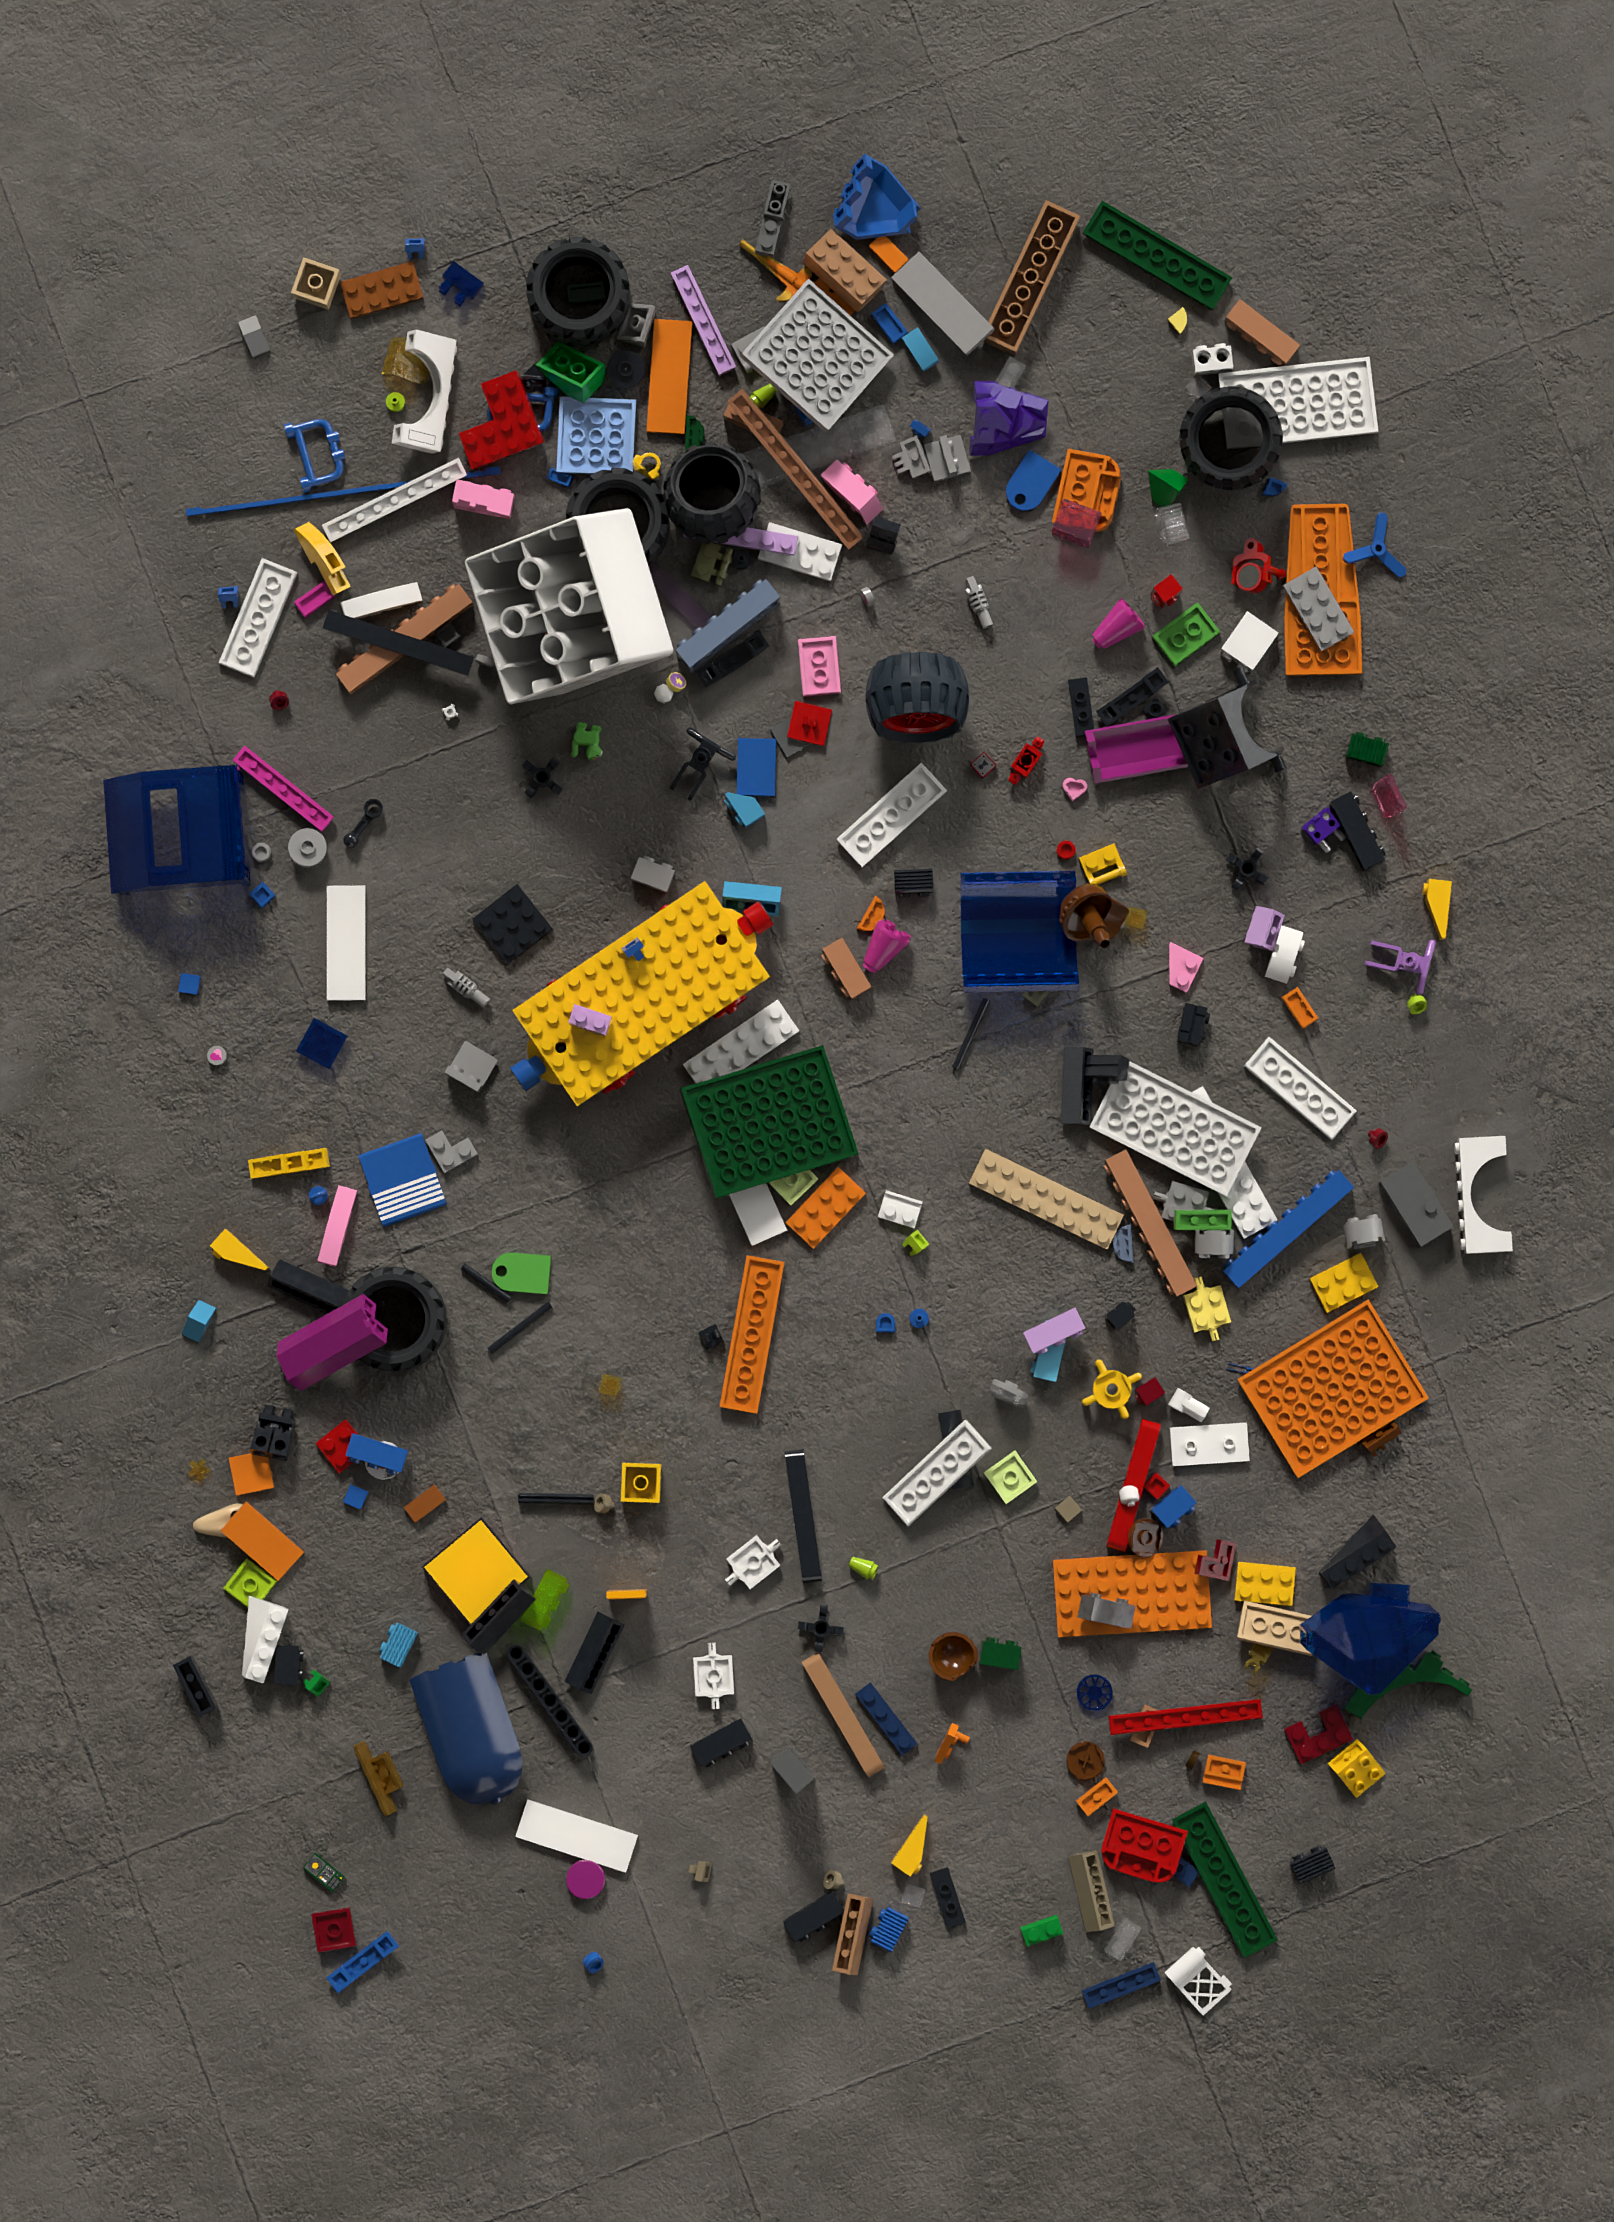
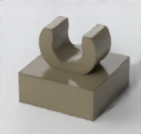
(701, 1870)

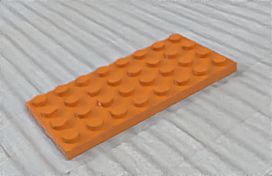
(1159, 1587)

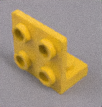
(1356, 1768)

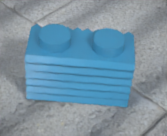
(398, 1644)

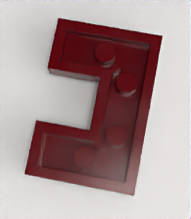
(1311, 1747)

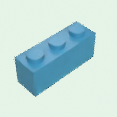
(742, 895)

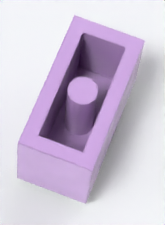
(1264, 928)
(590, 1020)

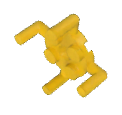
(1100, 1389)

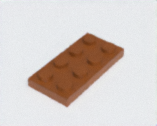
(381, 290)

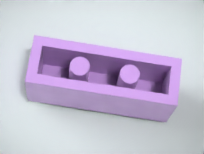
(1054, 1331)

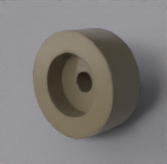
(603, 1503)
(833, 1880)

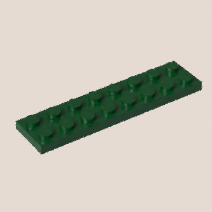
(1157, 255)
(1225, 1880)

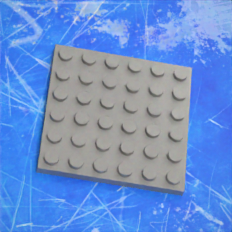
(816, 355)

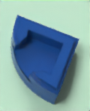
(1274, 487)

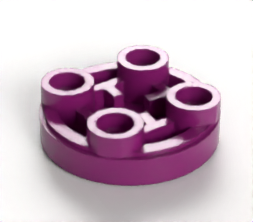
(585, 1879)

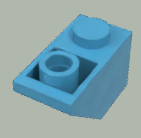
(745, 807)

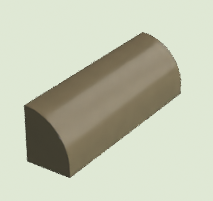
(1091, 1891)

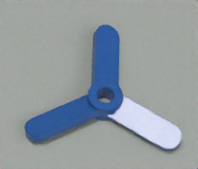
(1370, 551)

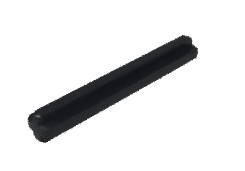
(549, 1498)

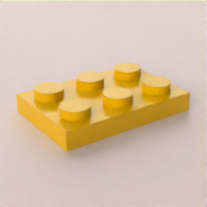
(1343, 1282)
(1264, 1583)

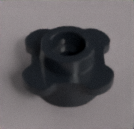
(1155, 704)

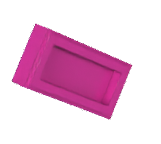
(314, 599)

